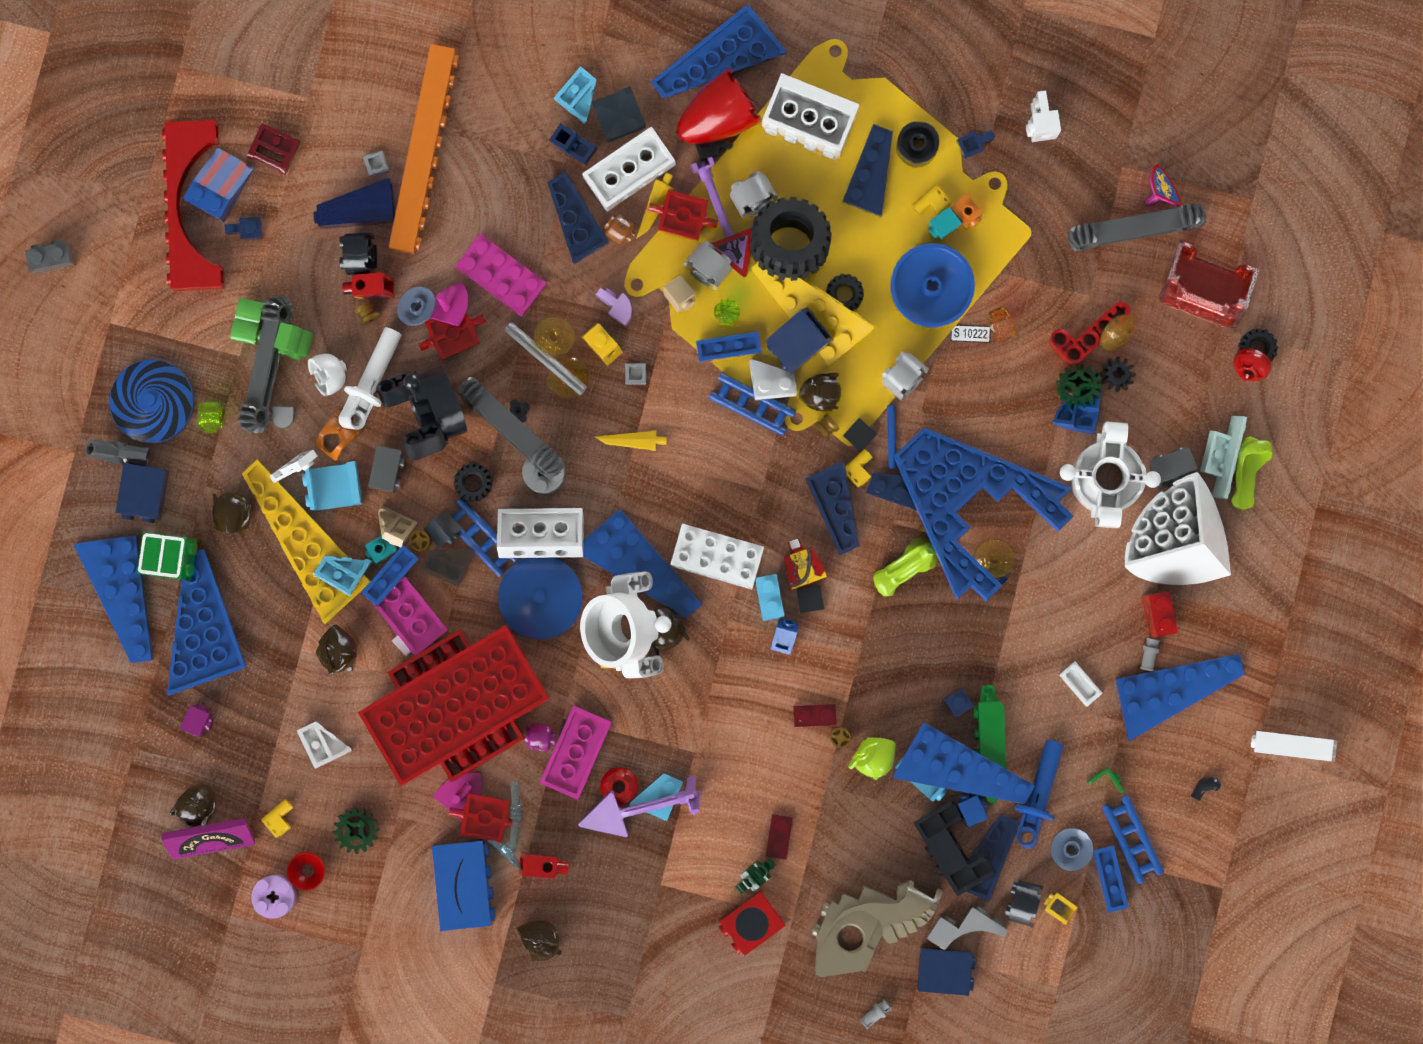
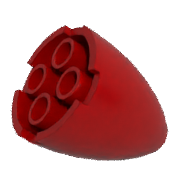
(718, 112)

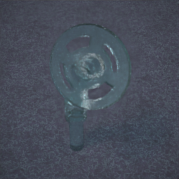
(507, 850)

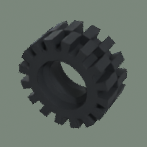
(853, 283)
(1265, 337)
(482, 491)

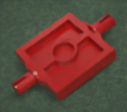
(683, 215)
(452, 339)
(483, 817)

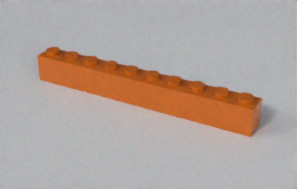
(423, 149)

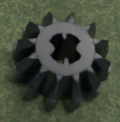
(1112, 379)

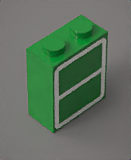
(167, 556)

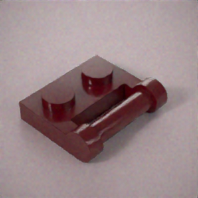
(276, 142)

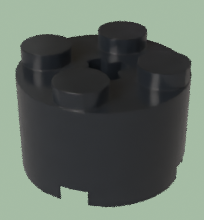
(917, 132)
(358, 253)
(1024, 903)

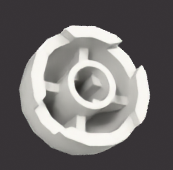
(328, 373)

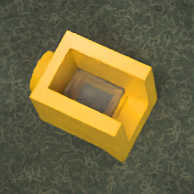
(1059, 907)

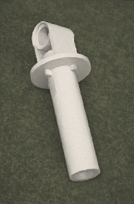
(361, 397)

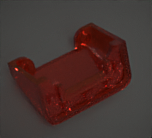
(1207, 288)

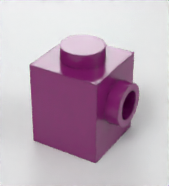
(197, 720)

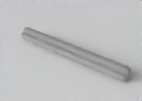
(546, 359)

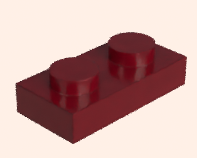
(815, 715)
(779, 836)

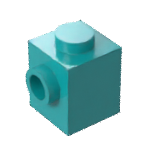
(944, 224)
(380, 550)

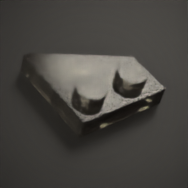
(448, 564)

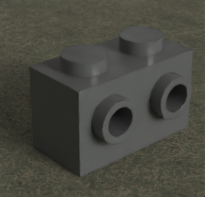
(49, 257)
(1173, 466)
(387, 469)

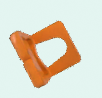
(345, 435)

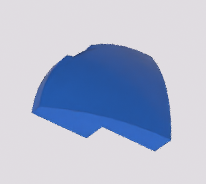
(1079, 419)

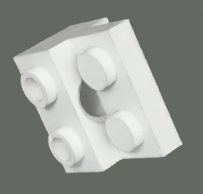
(1043, 123)

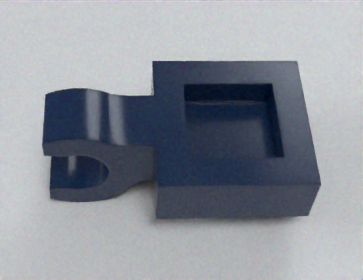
(973, 144)
(248, 228)

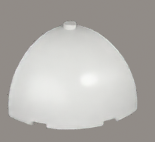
(1179, 537)

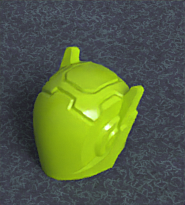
(874, 757)

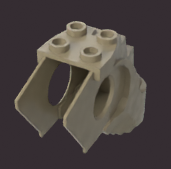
(875, 917)

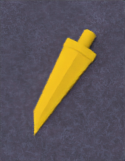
(657, 196)
(640, 440)

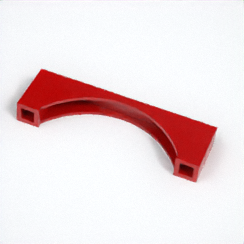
(184, 146)

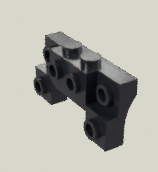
(947, 851)

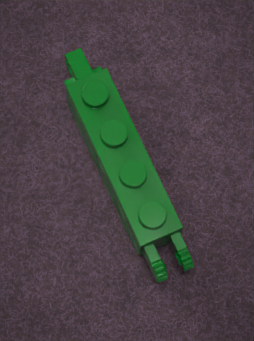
(990, 728)

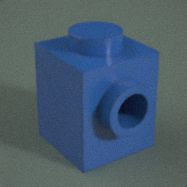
(972, 809)

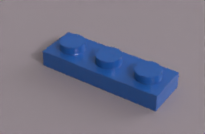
(728, 346)
(390, 575)
(1110, 879)

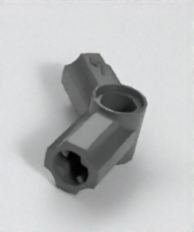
(117, 452)

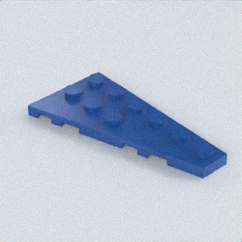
(734, 45)
(624, 550)
(114, 575)
(1160, 694)
(948, 764)

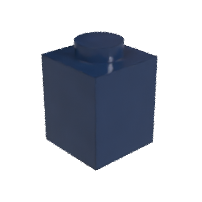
(958, 702)

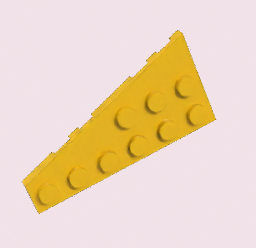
(841, 323)

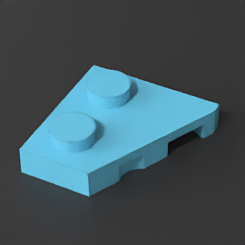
(578, 94)
(342, 572)
(661, 788)

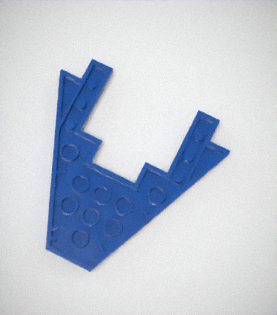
(945, 477)

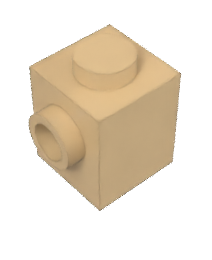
(679, 294)

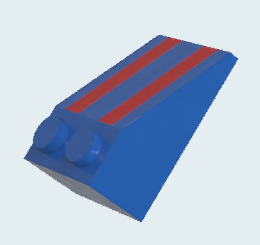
(218, 184)

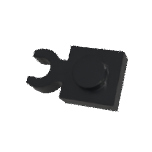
(711, 149)

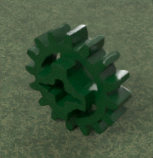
(1072, 379)
(364, 838)
(755, 875)

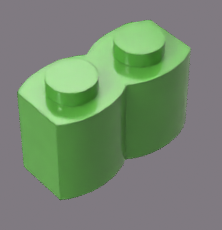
(247, 322)
(293, 341)

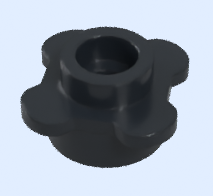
(524, 407)

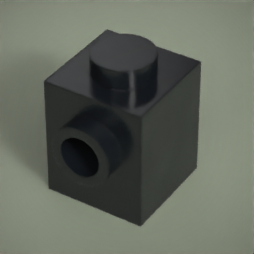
(443, 529)

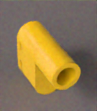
(935, 198)
(856, 469)
(274, 819)

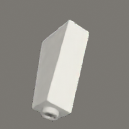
(1294, 746)

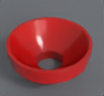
(1254, 361)
(629, 780)
(295, 874)

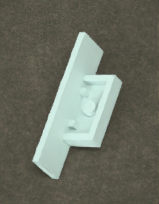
(1222, 455)

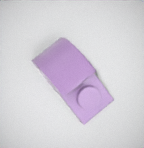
(620, 308)

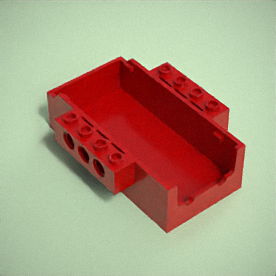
(455, 706)

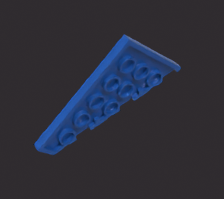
(204, 634)

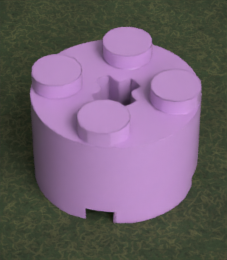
(265, 904)

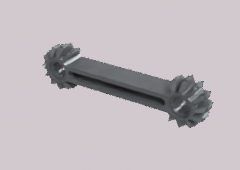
(1136, 227)
(255, 410)
(510, 427)

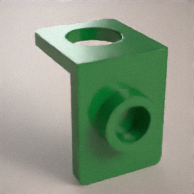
(1113, 777)

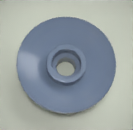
(412, 301)
(1081, 855)

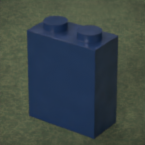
(798, 340)
(142, 492)
(945, 971)

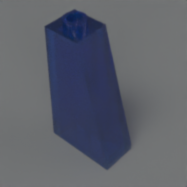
(358, 208)

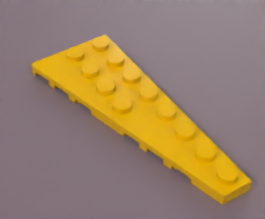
(301, 540)

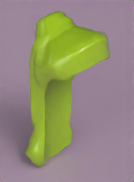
(1251, 458)
(917, 557)

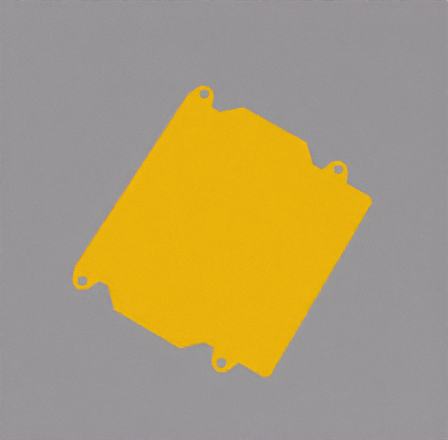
(859, 243)

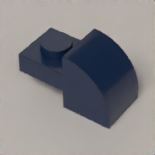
(572, 144)

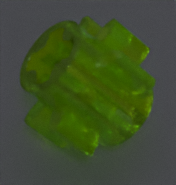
(727, 312)

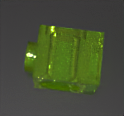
(210, 416)

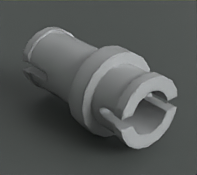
(1150, 652)
(879, 1011)

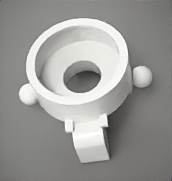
(1106, 504)
(603, 633)

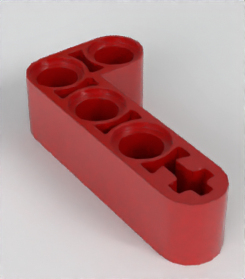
(1078, 344)

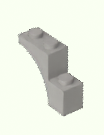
(975, 919)

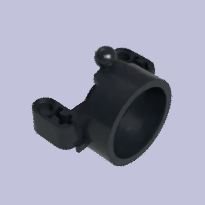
(433, 406)

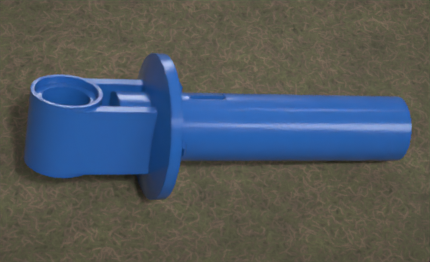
(1035, 811)

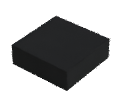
(859, 434)
(810, 599)

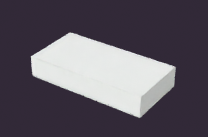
(1080, 684)

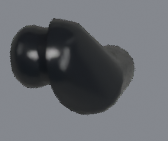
(1205, 784)

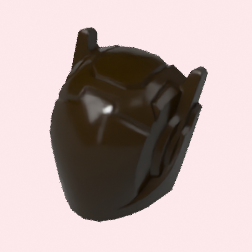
(821, 392)
(231, 512)
(672, 637)
(336, 650)
(195, 805)
(540, 939)

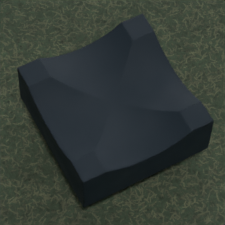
(619, 114)

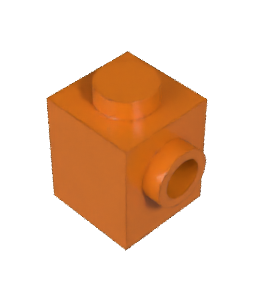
(967, 212)

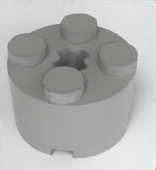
(752, 194)
(708, 265)
(904, 375)
(541, 484)

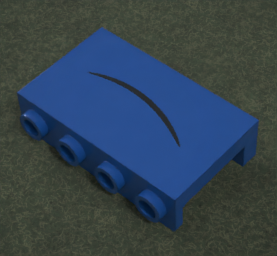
(463, 885)

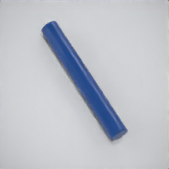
(891, 420)

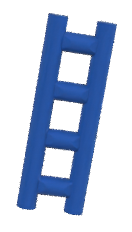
(756, 417)
(467, 535)
(1120, 834)

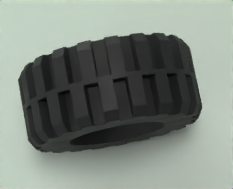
(795, 215)

